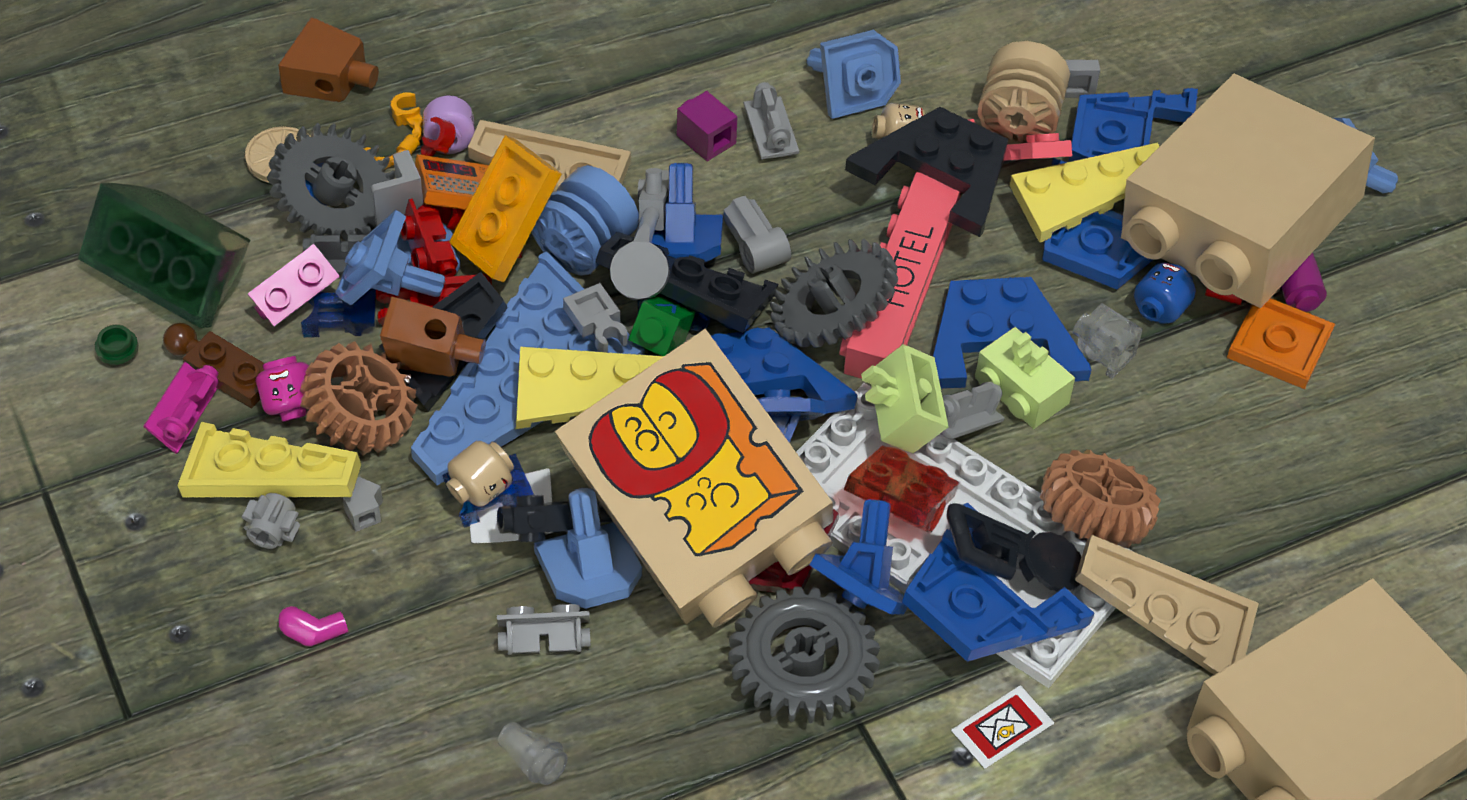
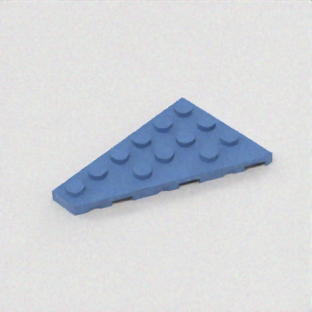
(485, 394)

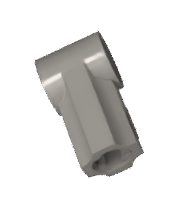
(758, 241)

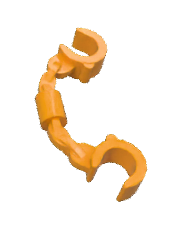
(405, 117)

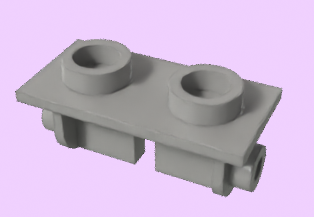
(770, 123)
(973, 410)
(526, 627)

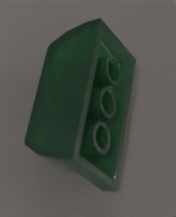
(163, 250)

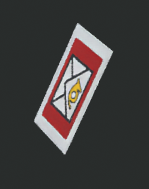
(1002, 726)

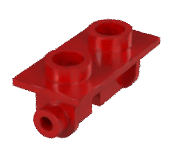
(421, 229)

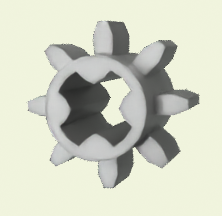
(271, 520)

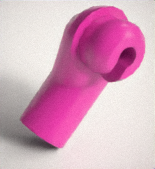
(308, 629)

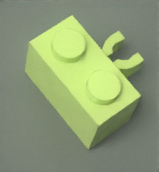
(1029, 378)
(906, 398)

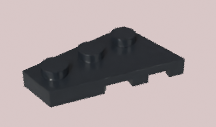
(479, 311)

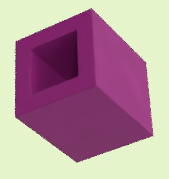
(706, 125)

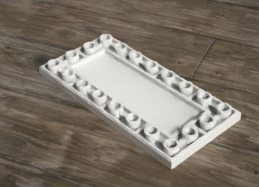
(854, 436)

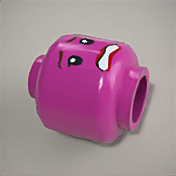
(280, 388)

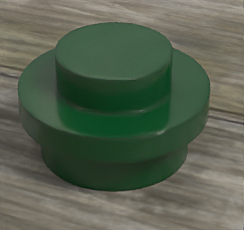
(116, 345)

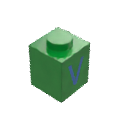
(661, 325)

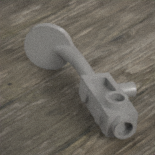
(640, 267)

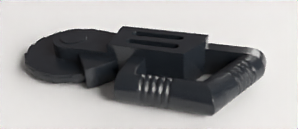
(1004, 549)

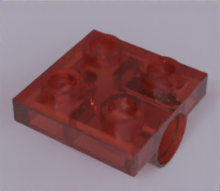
(912, 489)

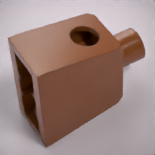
(325, 64)
(427, 339)

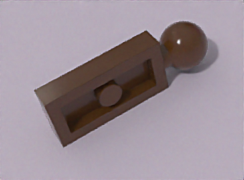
(235, 367)

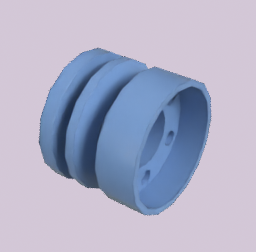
(584, 217)

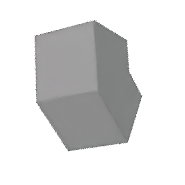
(364, 504)

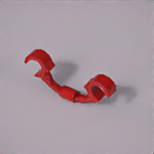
(442, 144)

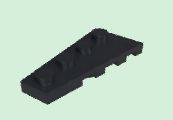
(703, 290)

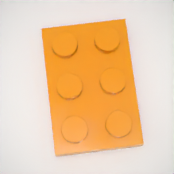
(505, 208)

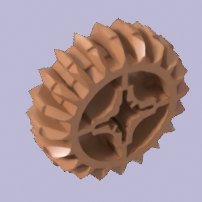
(349, 408)
(1099, 498)

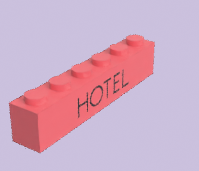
(916, 248)

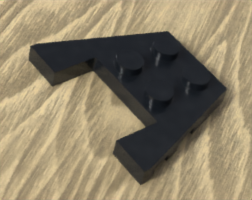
(947, 151)

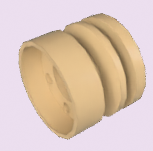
(1024, 91)

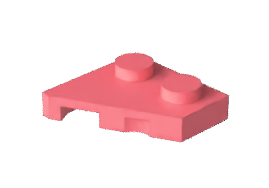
(1039, 147)

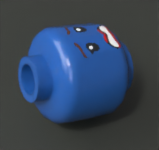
(1164, 293)

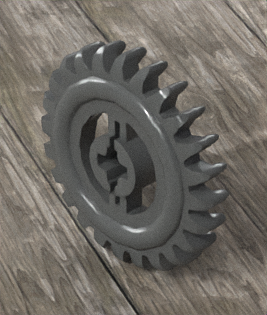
(331, 183)
(870, 265)
(796, 673)

